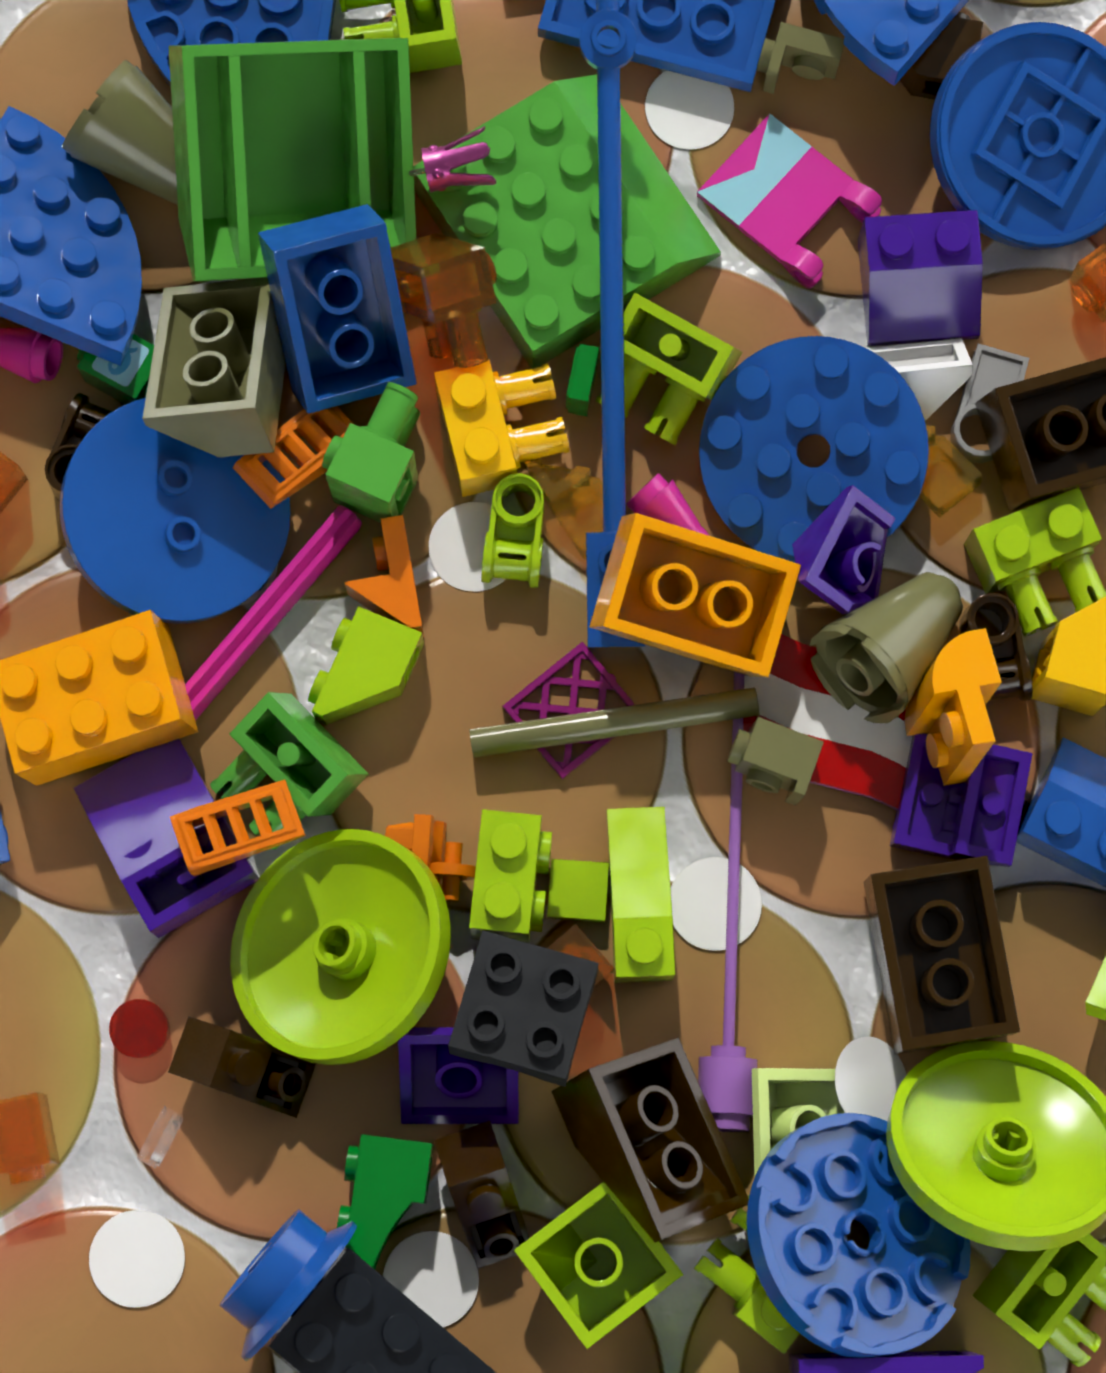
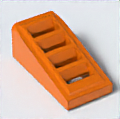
(318, 430)
(207, 814)

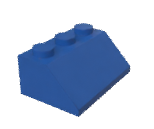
(1070, 812)

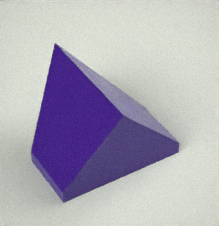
(845, 551)

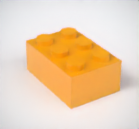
(695, 595)
(93, 698)

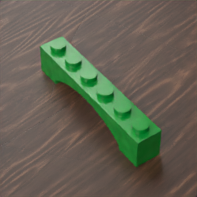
(387, 1181)

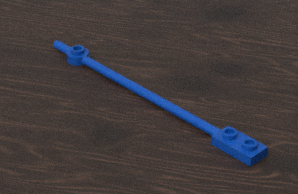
(608, 66)

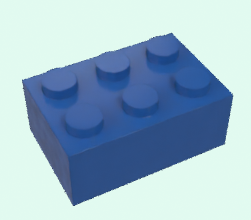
(337, 307)

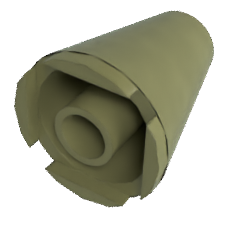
(128, 133)
(887, 646)

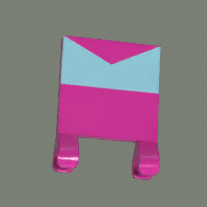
(779, 191)

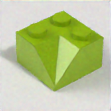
(597, 1264)

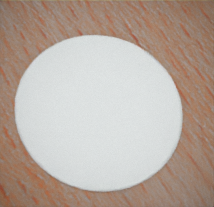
(688, 110)
(458, 546)
(701, 903)
(868, 1077)
(136, 1258)
(435, 1275)

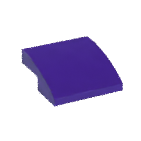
(963, 817)

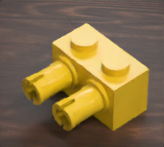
(474, 412)

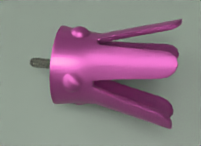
(440, 160)

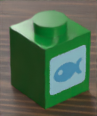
(121, 382)

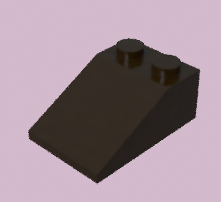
(653, 1139)

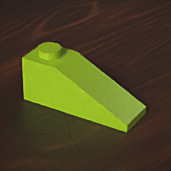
(640, 895)

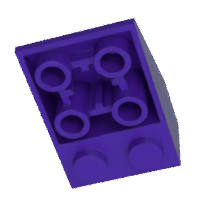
(132, 815)

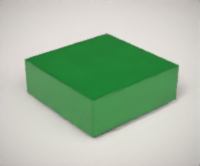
(582, 379)

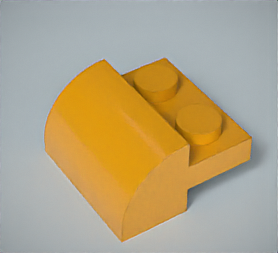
(953, 706)

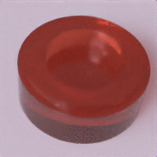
(139, 1028)

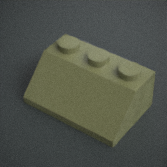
(217, 368)

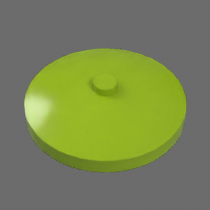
(340, 947)
(1002, 1145)

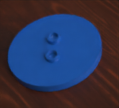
(1026, 135)
(166, 522)

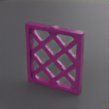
(606, 682)

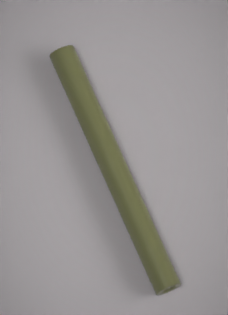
(614, 722)

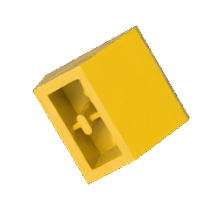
(1073, 662)

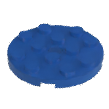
(799, 392)
(828, 1286)

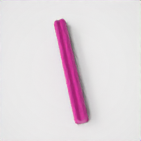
(271, 608)

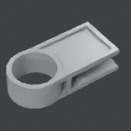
(990, 370)

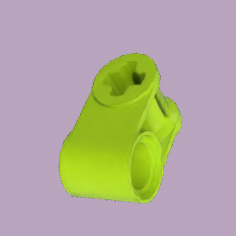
(514, 542)

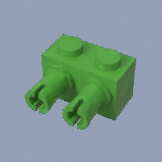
(370, 464)
(293, 746)

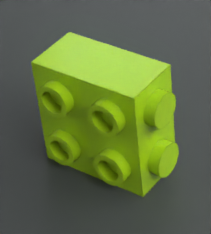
(506, 871)

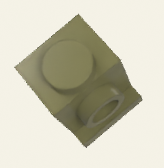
(775, 758)

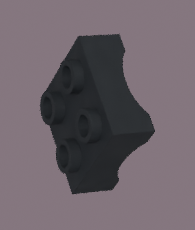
(523, 1008)

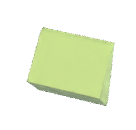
(787, 1100)

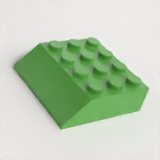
(287, 138)
(545, 217)

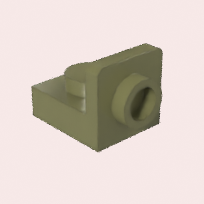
(804, 50)

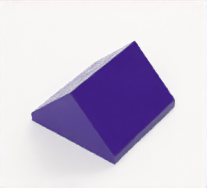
(449, 1087)

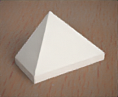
(930, 369)

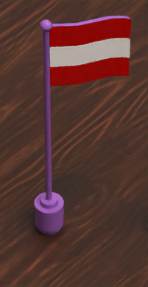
(854, 759)

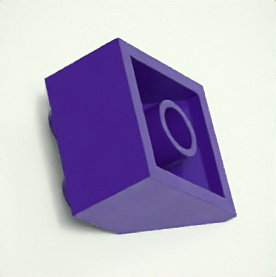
(921, 277)

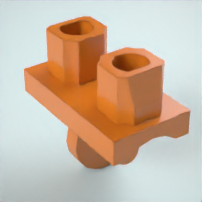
(427, 840)

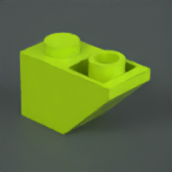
(369, 667)

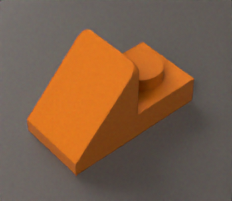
(394, 593)

